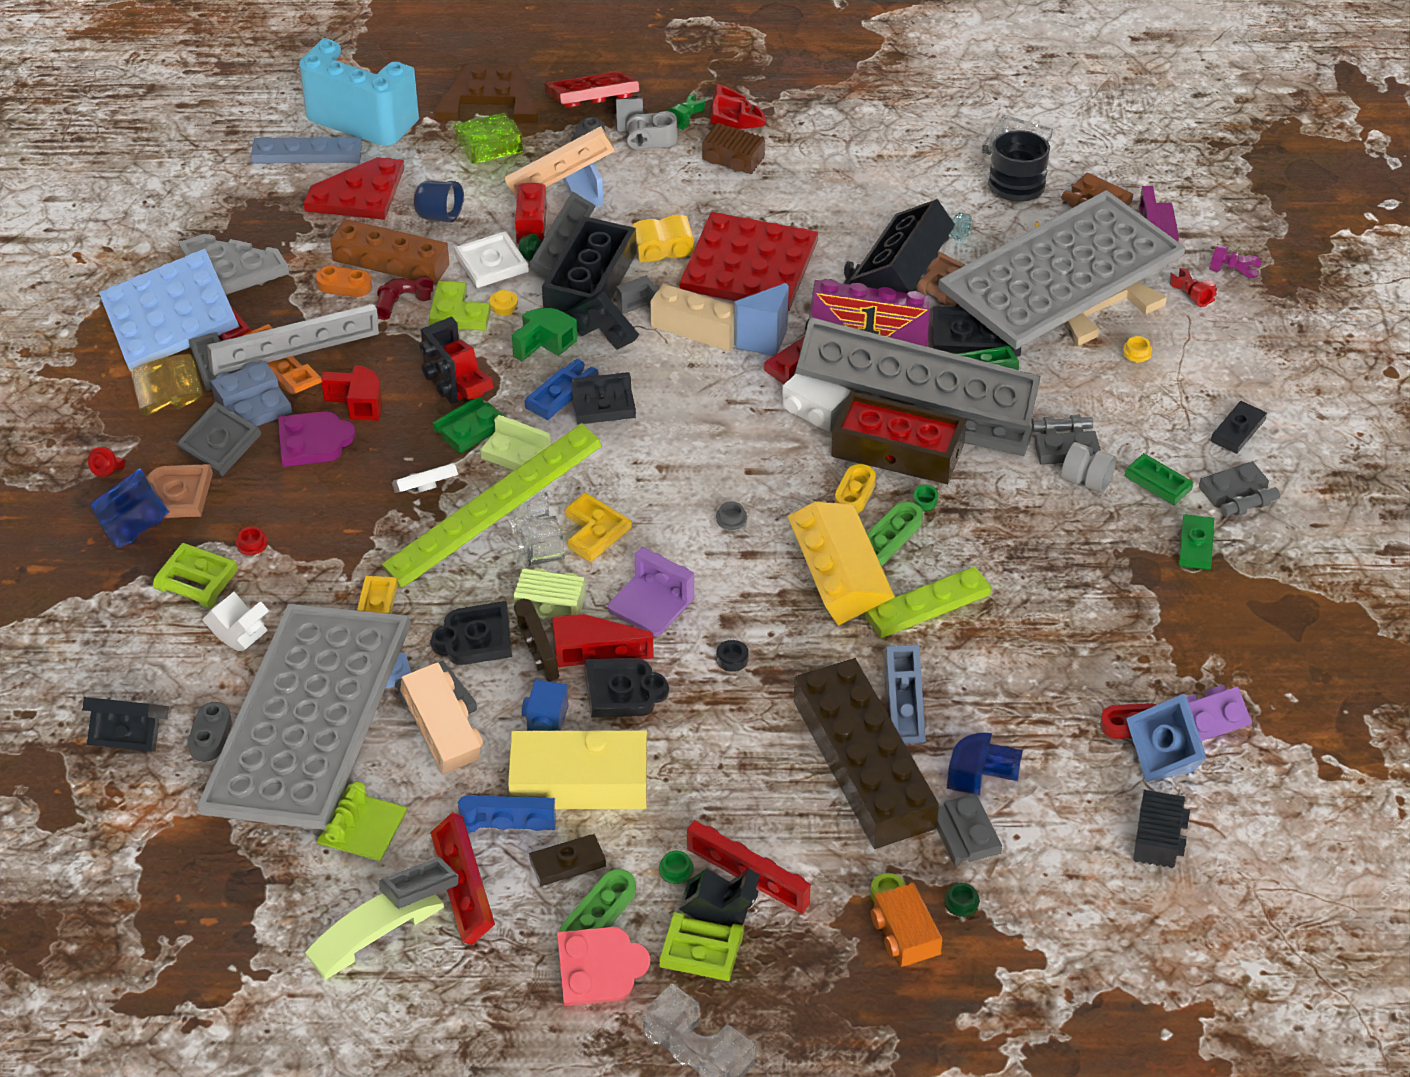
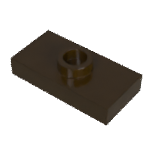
(567, 859)

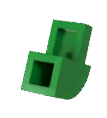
(544, 329)

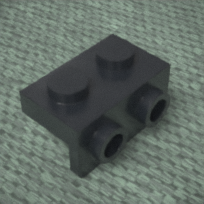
(603, 398)

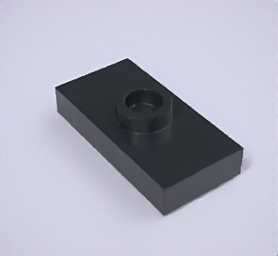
(1238, 427)

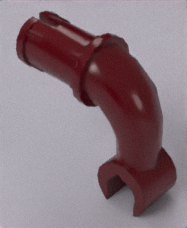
(390, 293)

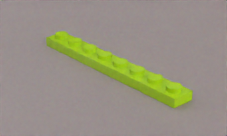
(491, 505)

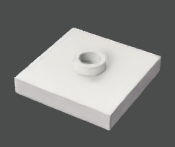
(491, 259)

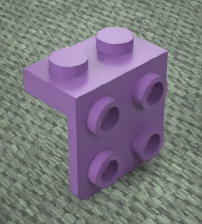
(654, 594)

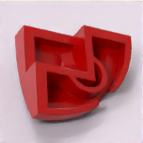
(733, 110)

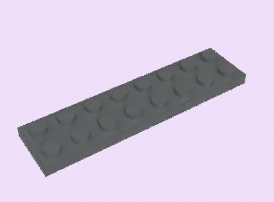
(916, 373)

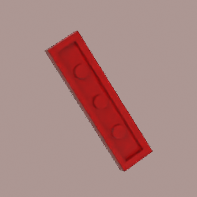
(736, 858)
(469, 896)

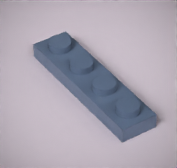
(307, 150)

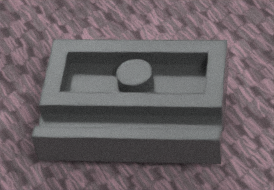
(967, 830)

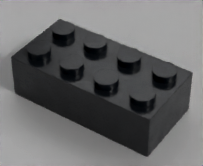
(906, 248)
(590, 263)

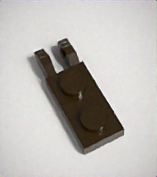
(536, 637)

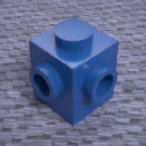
(546, 706)

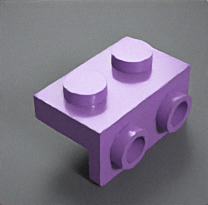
(1219, 712)

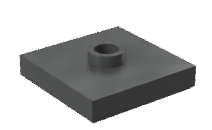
(218, 438)

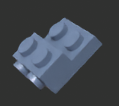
(251, 393)

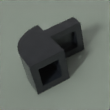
(718, 900)

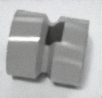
(1091, 468)

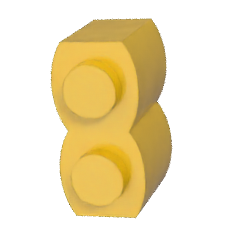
(663, 238)

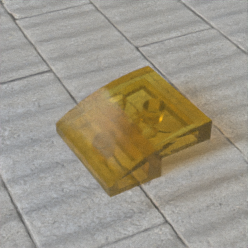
(166, 382)

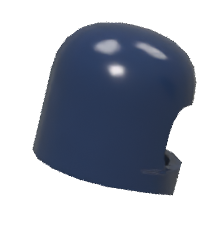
(431, 200)

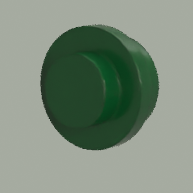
(529, 245)
(962, 900)

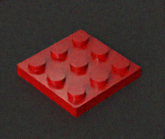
(592, 88)

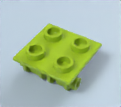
(362, 824)

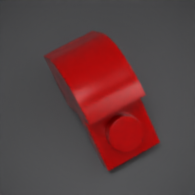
(469, 378)
(357, 389)

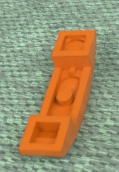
(290, 373)

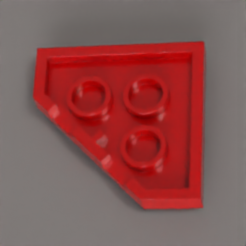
(359, 191)

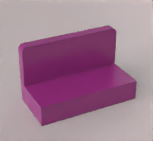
(1159, 214)

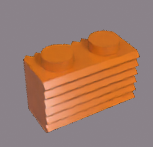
(906, 925)

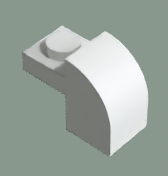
(236, 623)

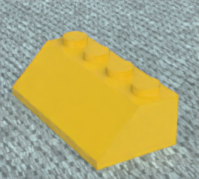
(840, 559)

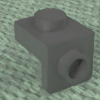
(635, 294)

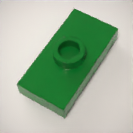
(1158, 479)
(1196, 542)

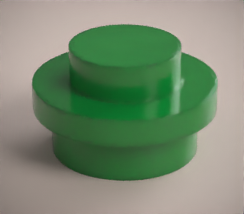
(676, 867)

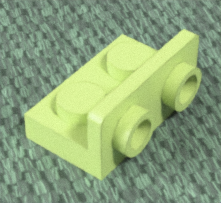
(514, 443)

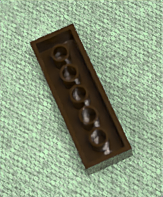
(865, 753)

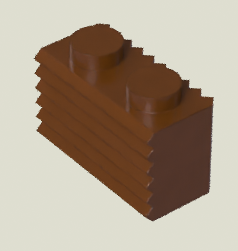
(733, 148)

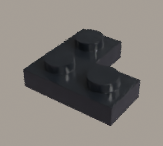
(602, 313)

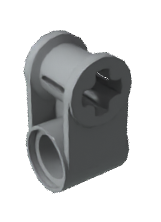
(654, 130)

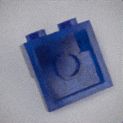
(129, 509)

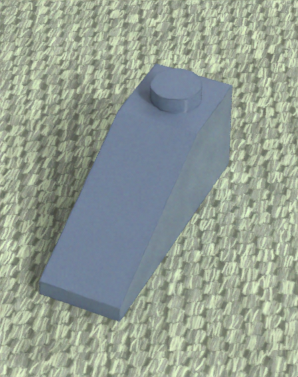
(905, 692)

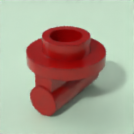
(104, 462)

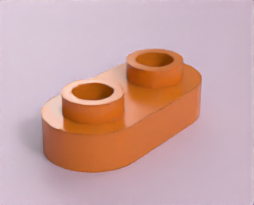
(344, 281)

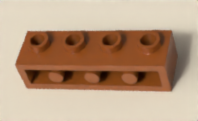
(389, 251)

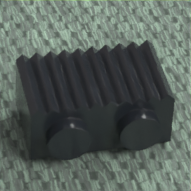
(1160, 828)

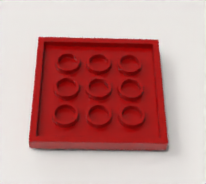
(747, 257)

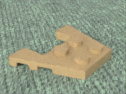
(1141, 296)

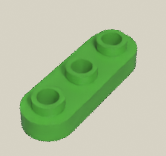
(895, 529)
(603, 901)

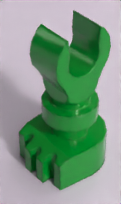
(686, 110)

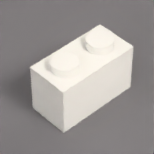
(814, 400)

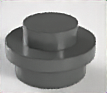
(731, 516)

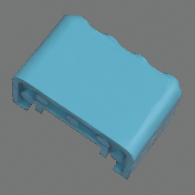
(356, 100)

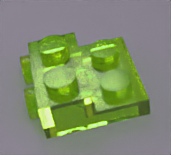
(489, 138)

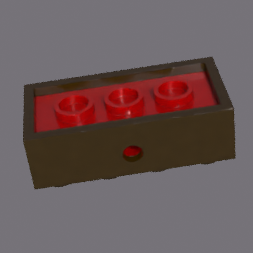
(898, 437)

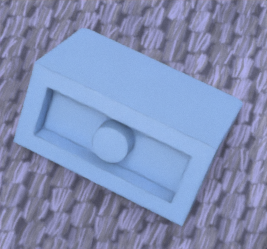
(587, 184)

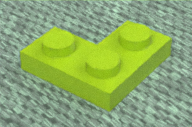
(450, 301)

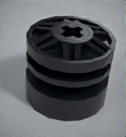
(1019, 165)

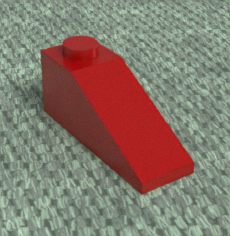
(595, 638)

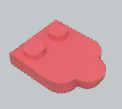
(599, 965)

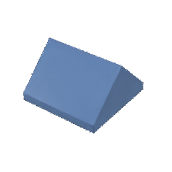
(762, 320)
(1167, 739)

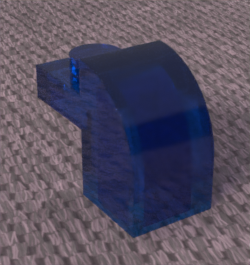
(977, 757)

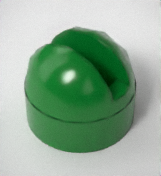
(926, 497)

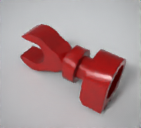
(1200, 293)

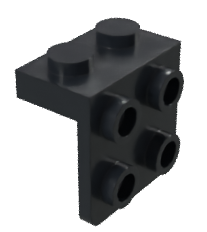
(437, 362)

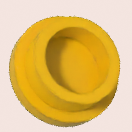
(503, 302)
(1137, 349)

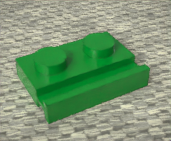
(467, 424)

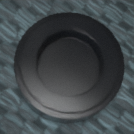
(732, 655)

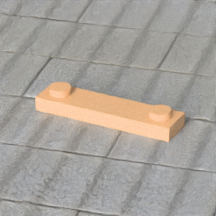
(563, 160)

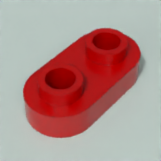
(1114, 720)

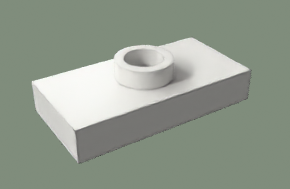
(424, 480)

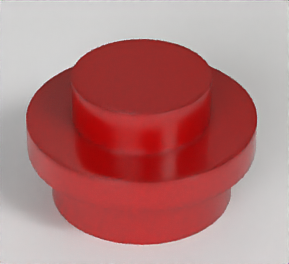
(251, 541)

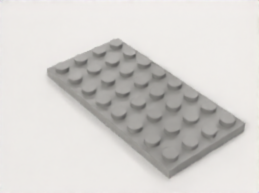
(1061, 269)
(305, 717)

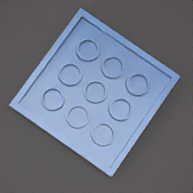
(166, 308)

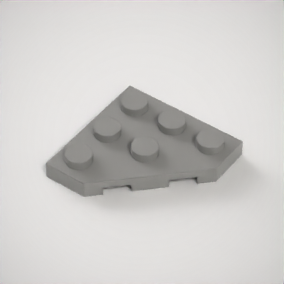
(237, 262)

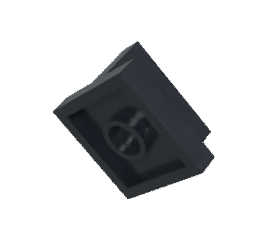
(124, 723)

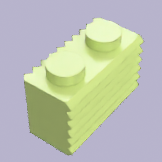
(551, 592)

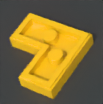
(600, 526)

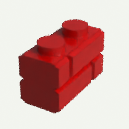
(530, 210)

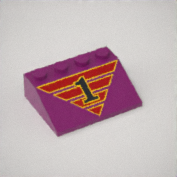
(872, 310)

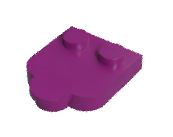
(313, 437)

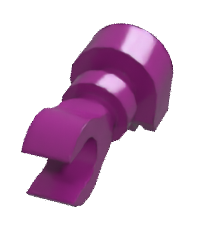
(1233, 260)

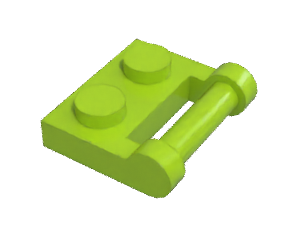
(199, 567)
(701, 954)

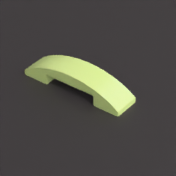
(362, 926)

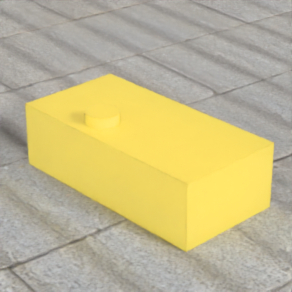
(580, 768)

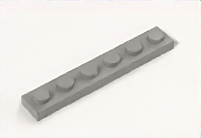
(293, 339)

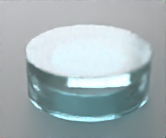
(962, 227)

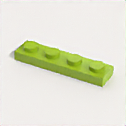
(928, 602)

